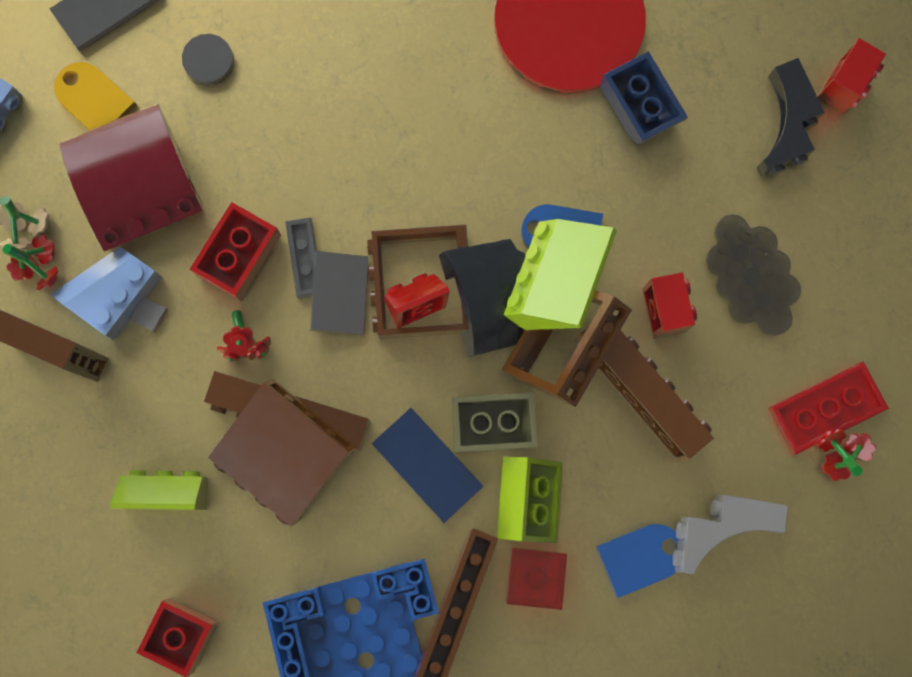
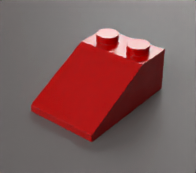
(416, 299)

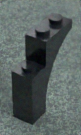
(798, 112)

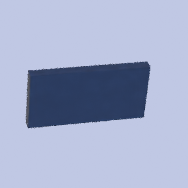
(427, 465)

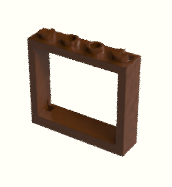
(380, 237)
(51, 347)
(584, 359)

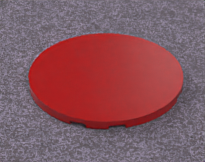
(569, 41)

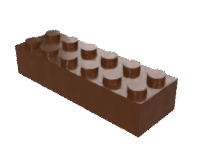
(654, 398)

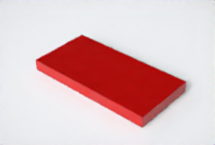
(827, 406)

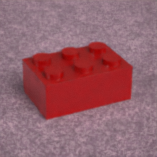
(235, 251)

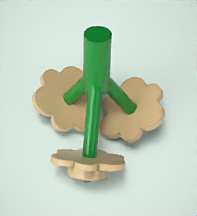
(14, 219)

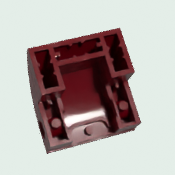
(130, 177)

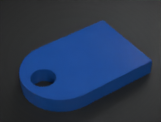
(552, 212)
(637, 558)

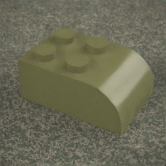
(494, 422)

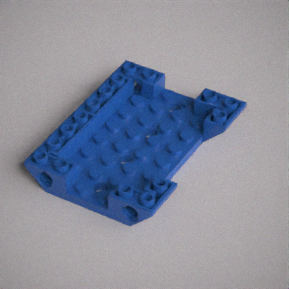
(322, 639)

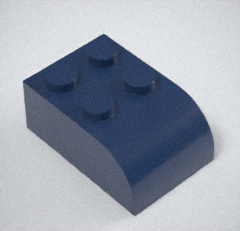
(642, 98)

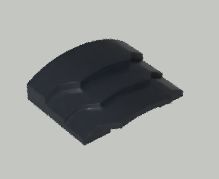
(485, 282)

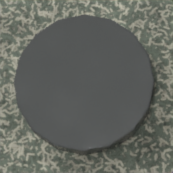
(207, 59)

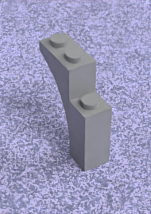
(730, 517)

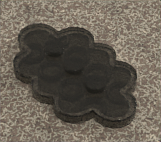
(753, 275)

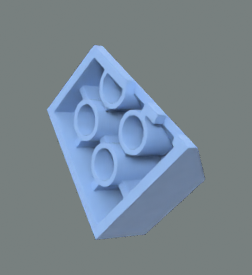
(109, 291)

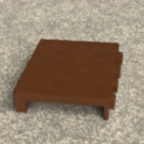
(281, 452)

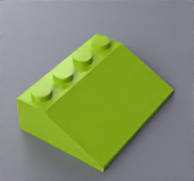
(559, 275)

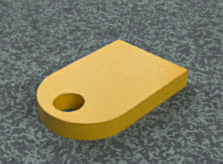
(93, 98)

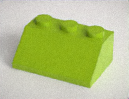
(160, 491)
(529, 500)

